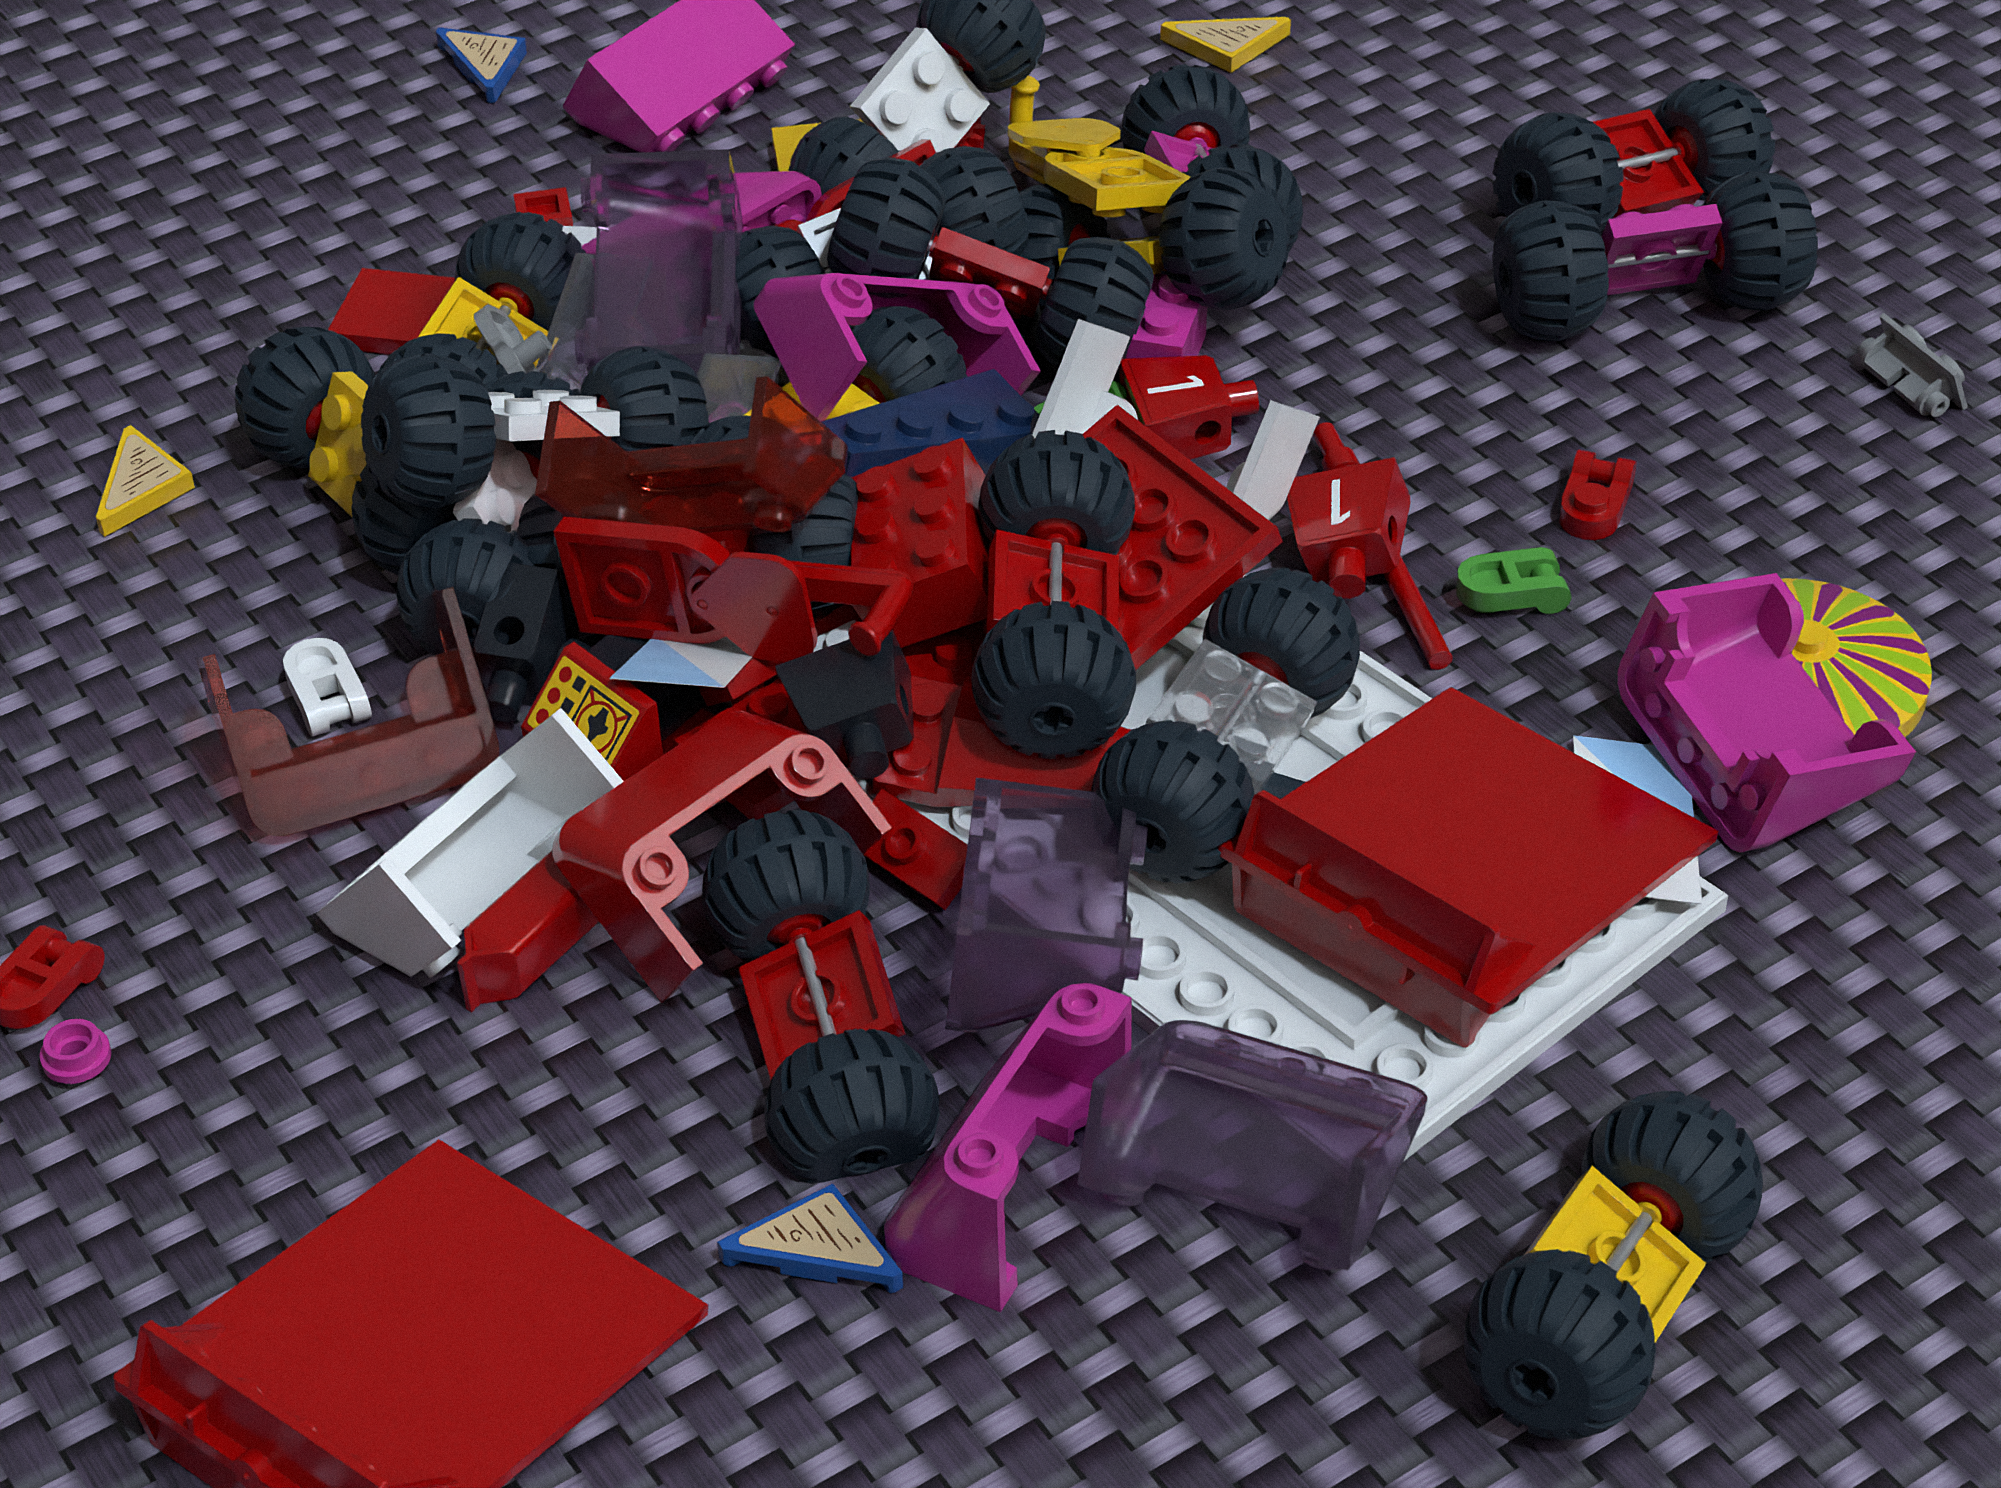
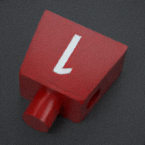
(1187, 401)
(1350, 523)

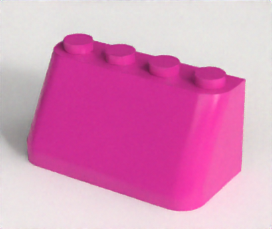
(678, 73)

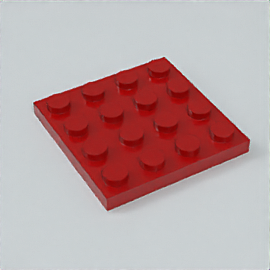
(1184, 538)

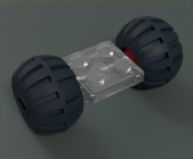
(1266, 665)

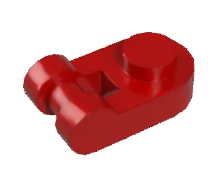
(1590, 508)
(43, 975)

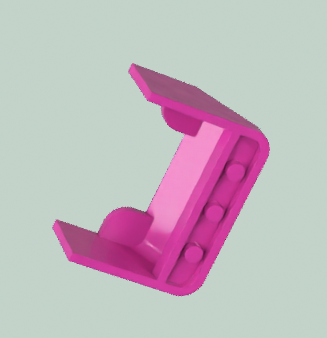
(812, 336)

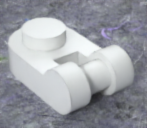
(320, 669)

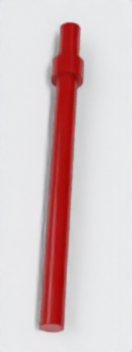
(1399, 579)

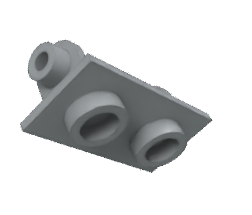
(1929, 378)

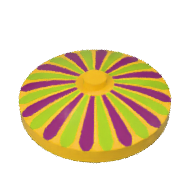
(1861, 655)

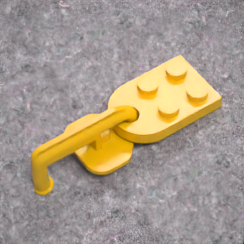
(1076, 160)

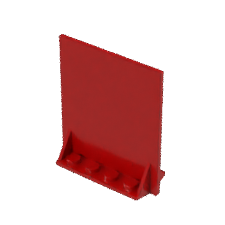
(1454, 861)
(406, 1342)

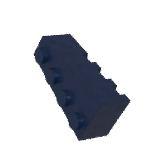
(976, 407)

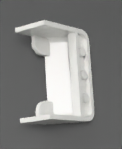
(1082, 398)
(470, 849)

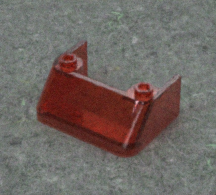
(696, 484)
(373, 767)

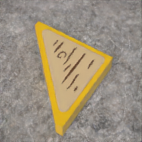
(1226, 41)
(139, 482)

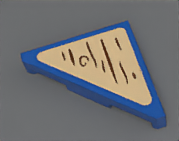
(483, 57)
(814, 1241)

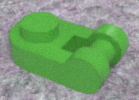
(1513, 581)

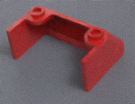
(621, 844)

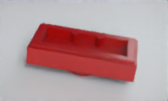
(919, 852)

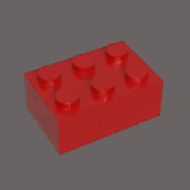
(926, 523)

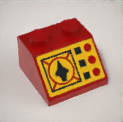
(606, 710)

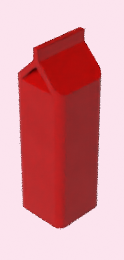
(522, 935)

